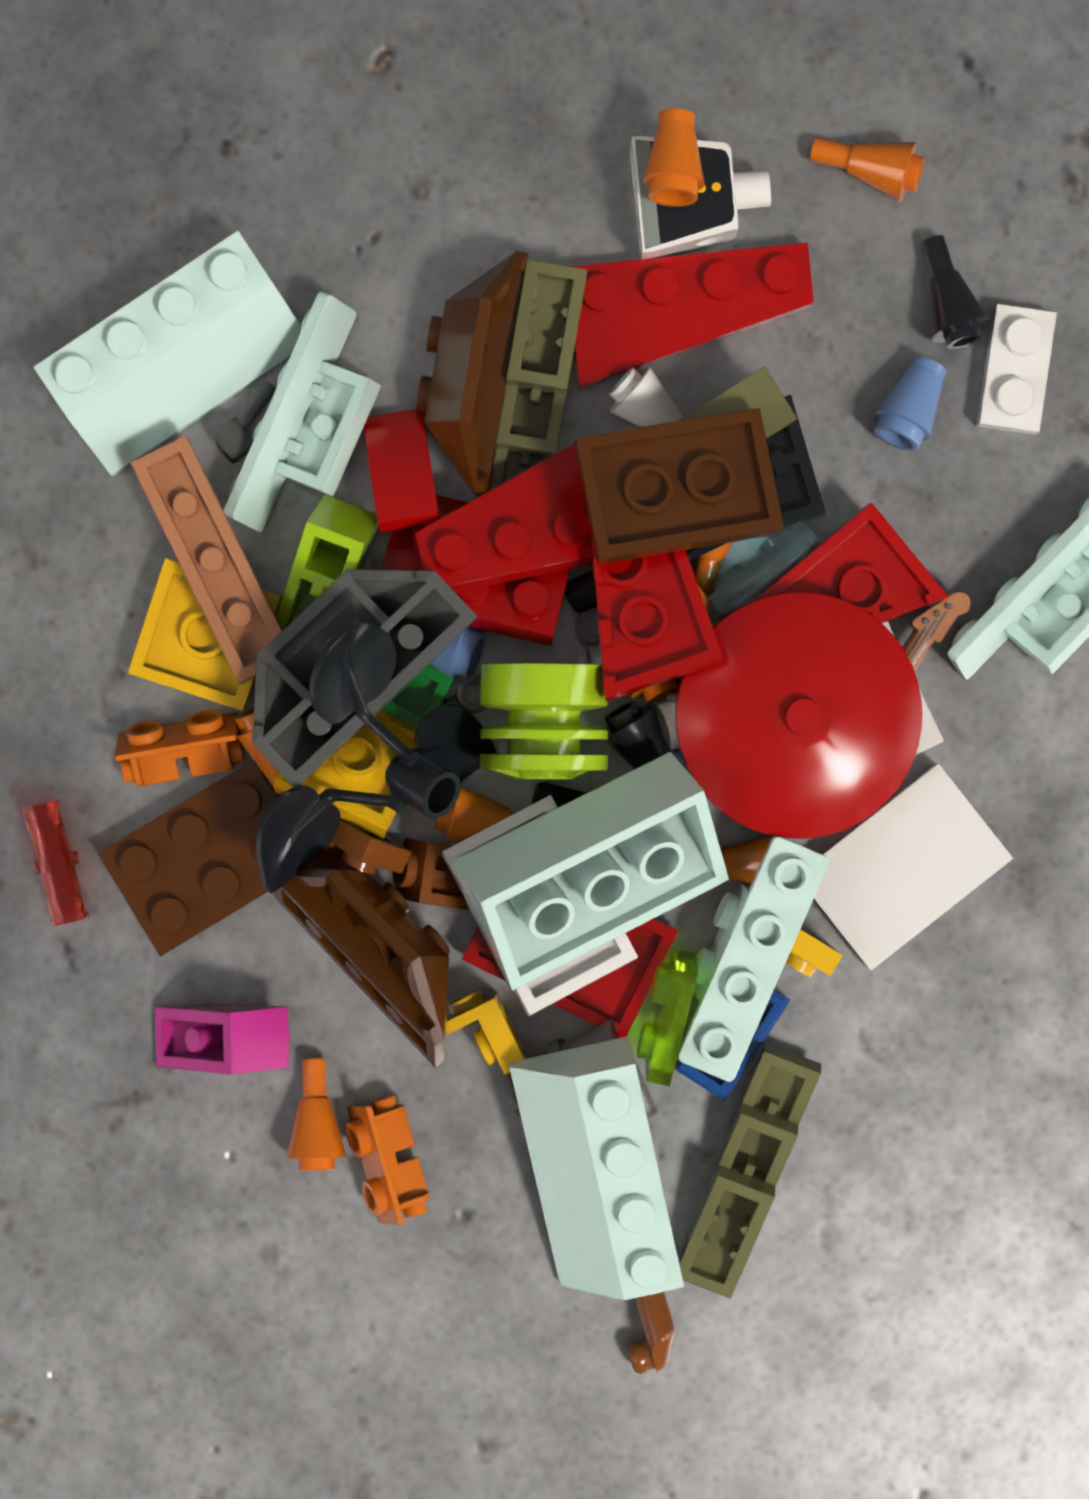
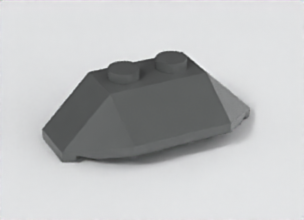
(408, 605)

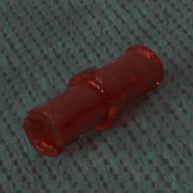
(55, 862)

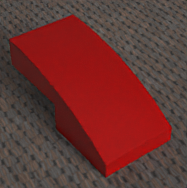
(401, 470)

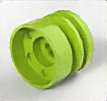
(543, 718)

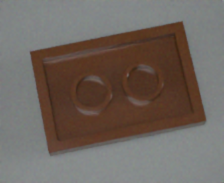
(678, 486)
(194, 859)

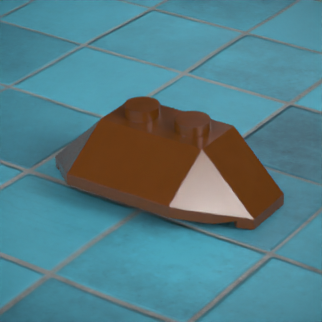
(471, 369)
(379, 948)

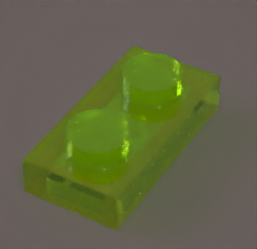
(673, 993)

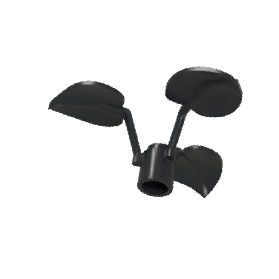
(447, 749)

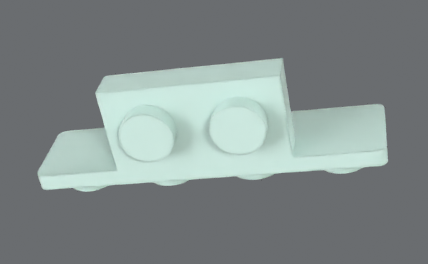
(309, 420)
(1039, 611)
(749, 955)

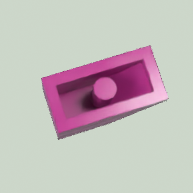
(222, 1037)

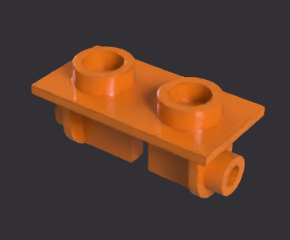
(152, 749)
(389, 1183)

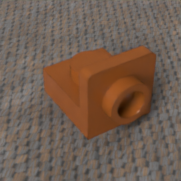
(362, 851)
(427, 876)

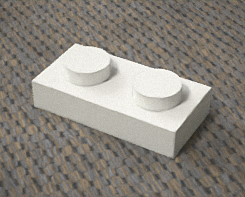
(1016, 369)

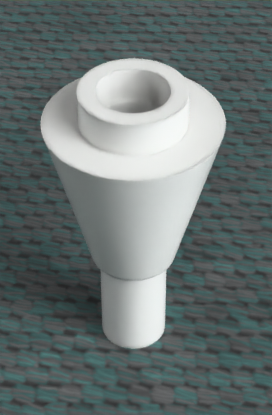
(643, 399)

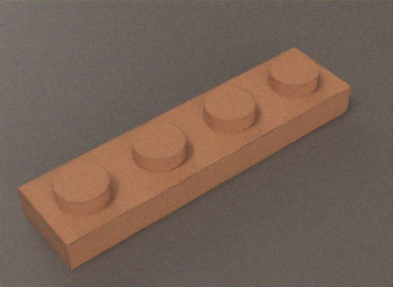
(209, 553)

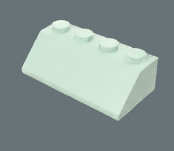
(172, 354)
(592, 869)
(597, 1170)

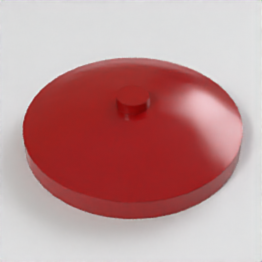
(802, 716)

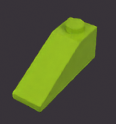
(333, 541)

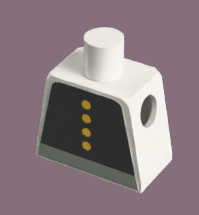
(709, 220)

